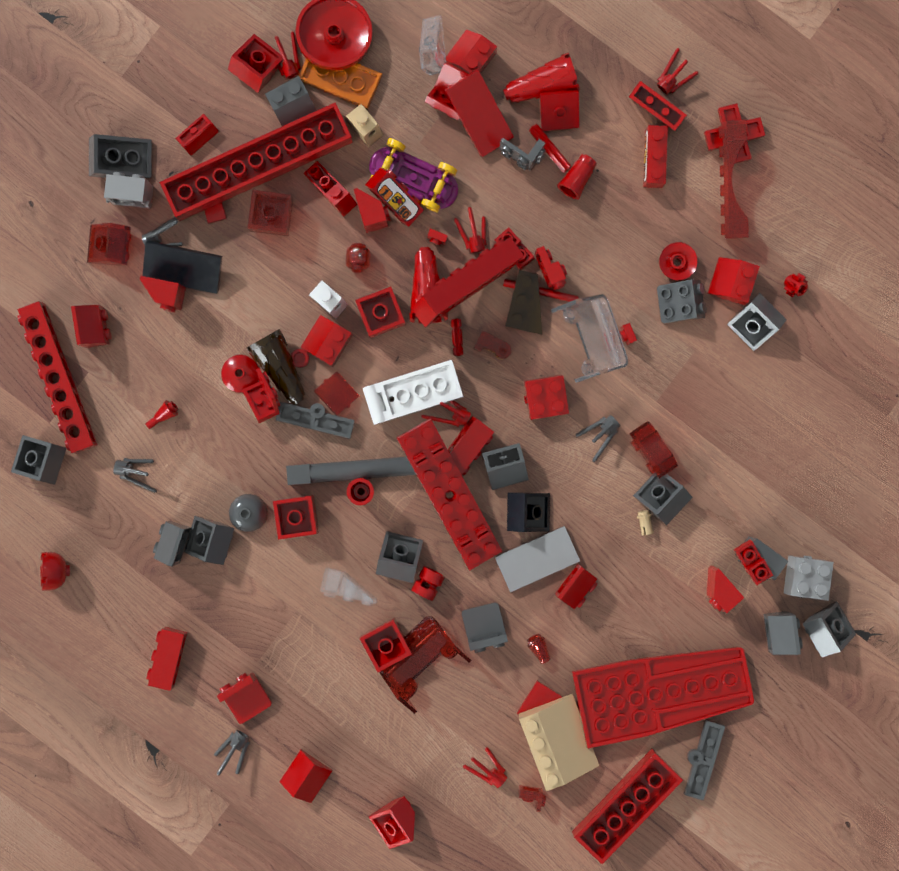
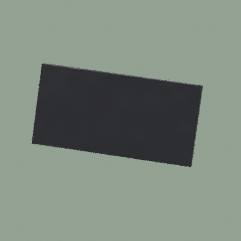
(183, 266)

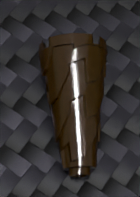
(277, 362)

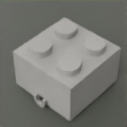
(128, 191)
(808, 577)

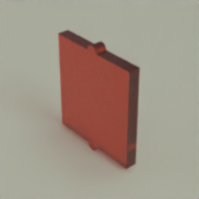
(336, 393)

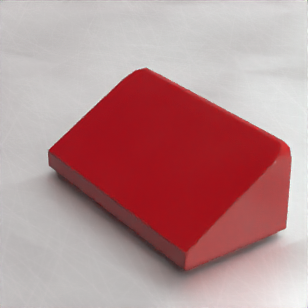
(197, 134)

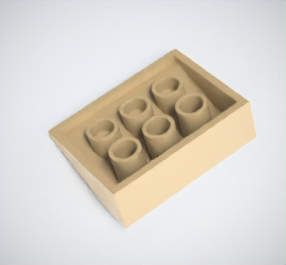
(558, 741)

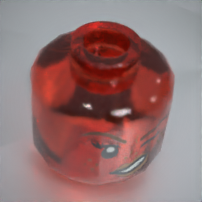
(357, 257)

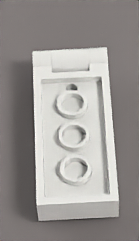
(413, 392)

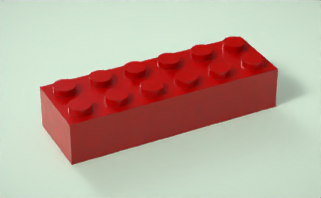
(466, 281)
(626, 806)

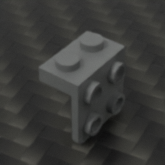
(524, 160)
(681, 301)
(484, 627)

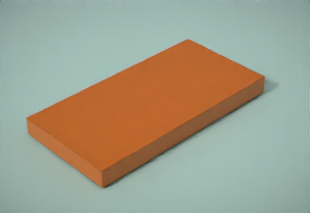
(352, 84)

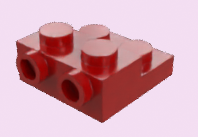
(553, 273)

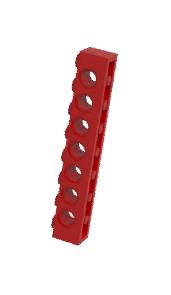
(26, 317)

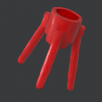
(289, 68)
(667, 83)
(477, 243)
(459, 415)
(495, 776)

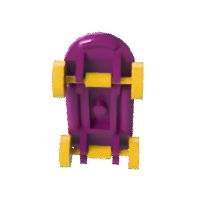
(430, 184)

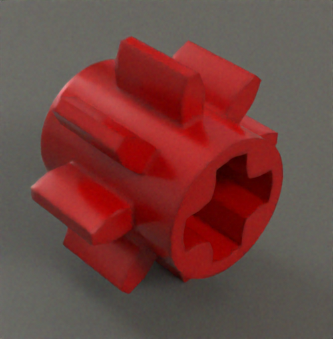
(795, 285)

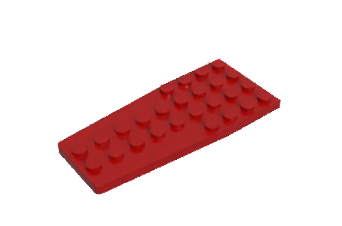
(659, 693)

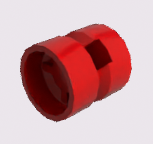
(430, 576)

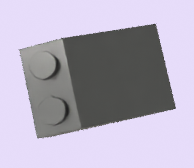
(120, 155)

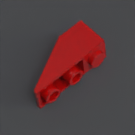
(330, 188)

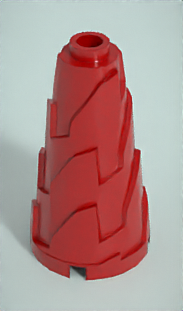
(553, 76)
(424, 277)

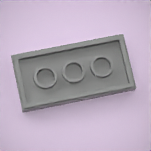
(537, 559)

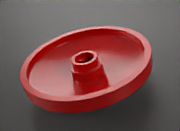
(334, 33)

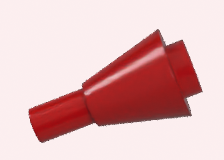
(165, 412)

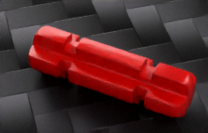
(457, 340)

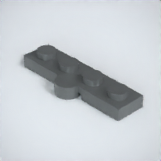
(315, 419)
(703, 759)

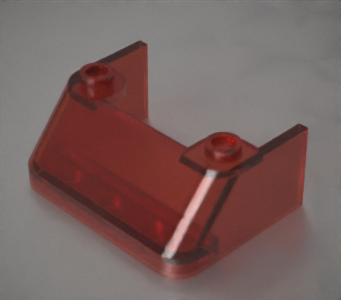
(426, 643)

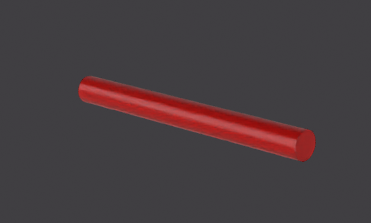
(545, 292)

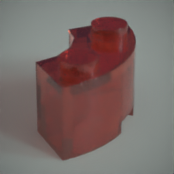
(653, 450)

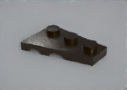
(525, 304)

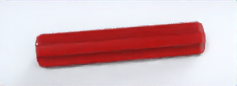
(550, 148)

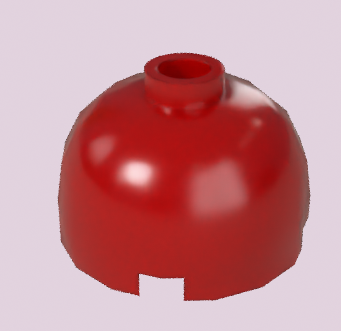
(53, 571)

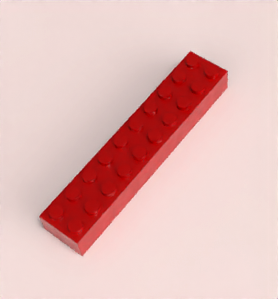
(256, 162)

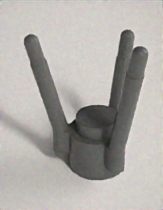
(154, 235)
(608, 426)
(125, 469)
(238, 741)

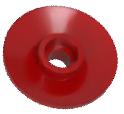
(684, 254)
(249, 375)

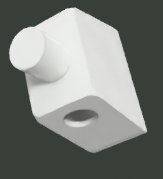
(328, 299)

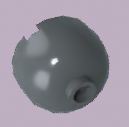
(248, 512)

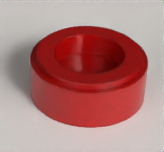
(300, 358)

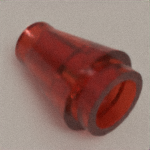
(539, 648)

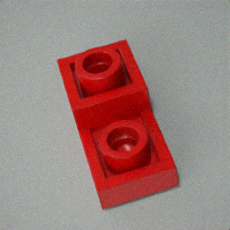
(528, 256)
(753, 562)

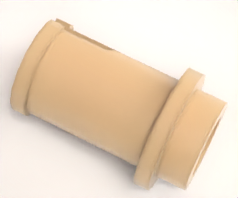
(645, 522)

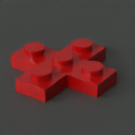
(754, 131)

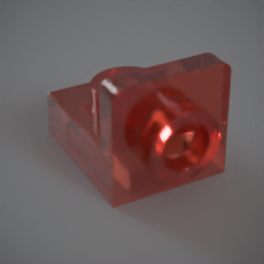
(531, 793)

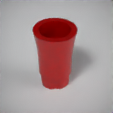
(577, 177)
(352, 491)

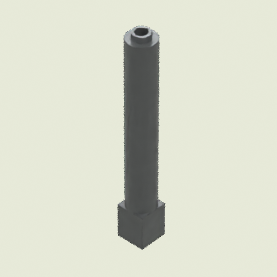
(349, 470)

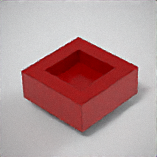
(437, 238)
(627, 334)

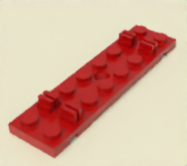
(440, 475)

